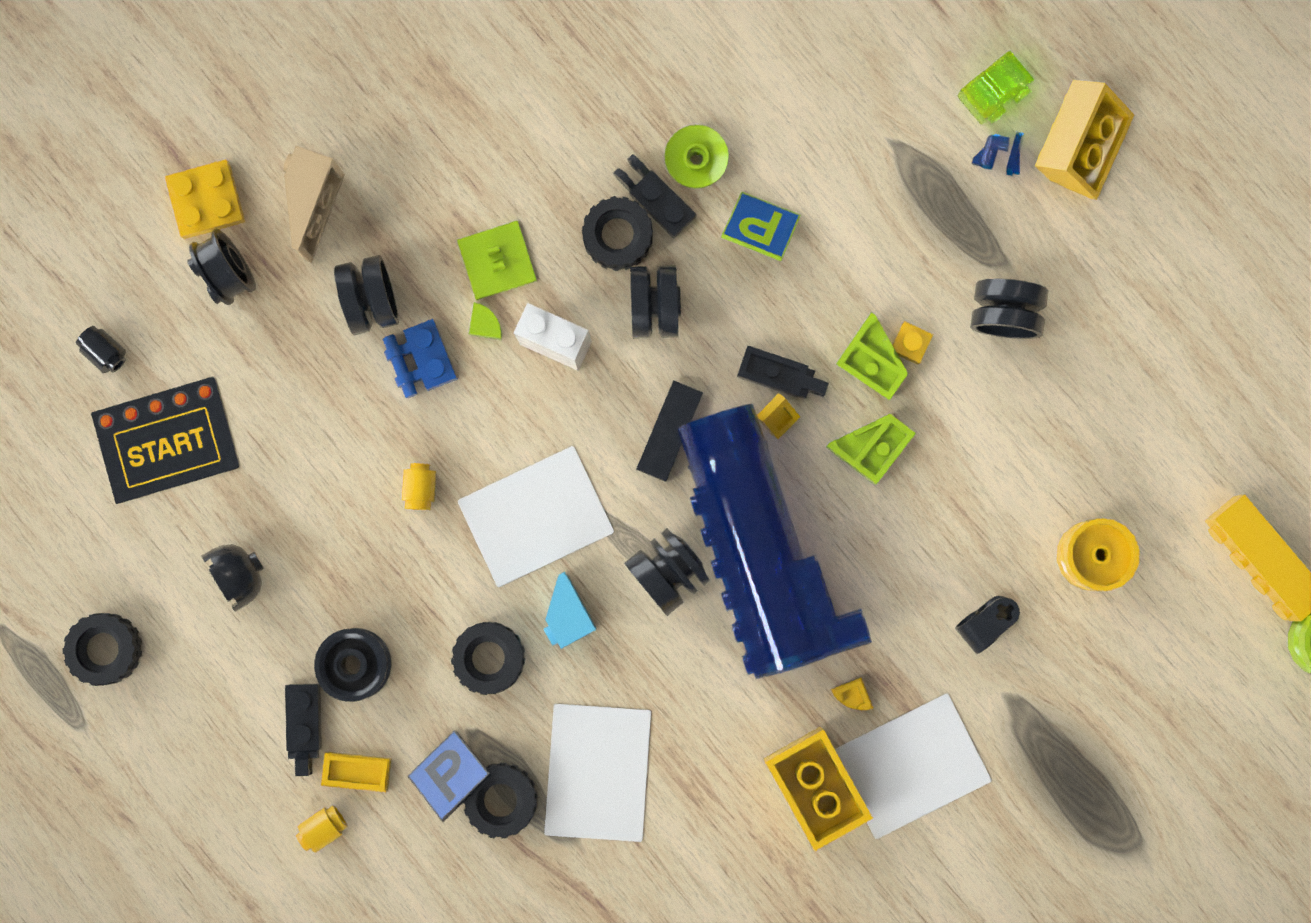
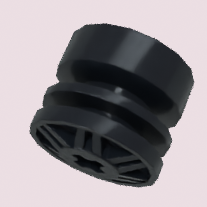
(667, 571)

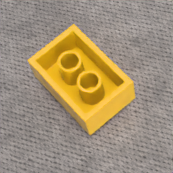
(818, 788)

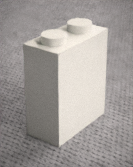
(552, 336)

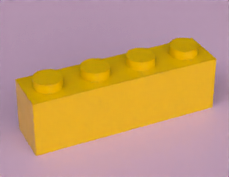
(1264, 556)

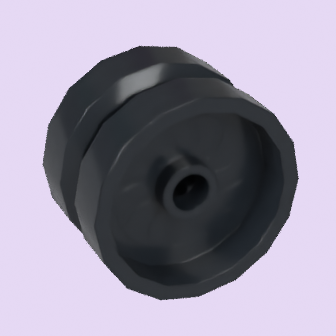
(366, 294)
(655, 301)
(1009, 308)

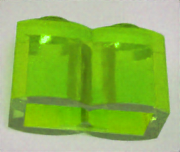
(996, 88)

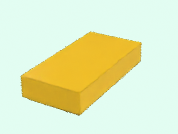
(356, 772)

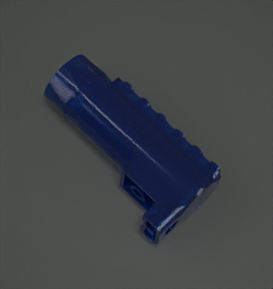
(769, 584)

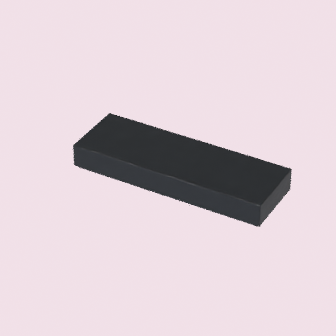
(664, 439)

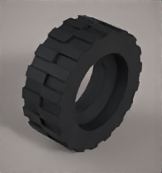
(612, 209)
(76, 649)
(464, 666)
(515, 821)

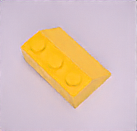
(1085, 138)

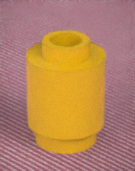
(418, 486)
(321, 829)

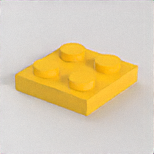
(204, 199)

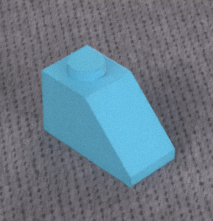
(567, 614)

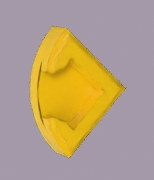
(853, 695)

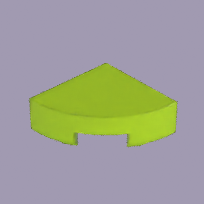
(484, 323)

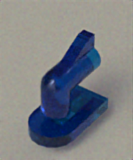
(987, 155)

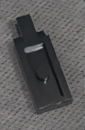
(780, 374)
(303, 725)

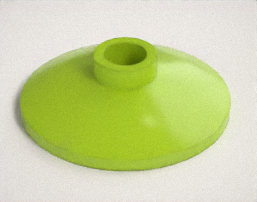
(696, 141)

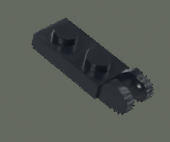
(657, 198)

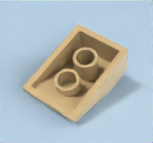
(311, 191)

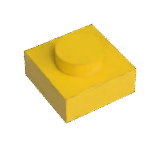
(911, 342)
(778, 416)

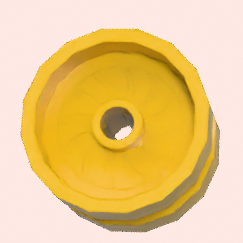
(1117, 555)

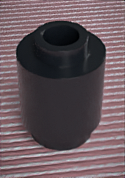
(101, 349)

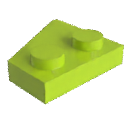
(874, 359)
(873, 446)

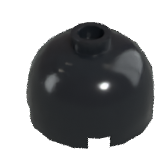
(235, 573)

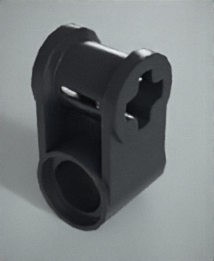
(983, 627)

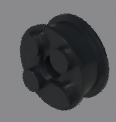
(221, 267)
(332, 671)

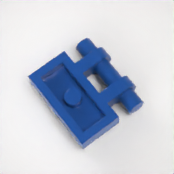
(429, 354)

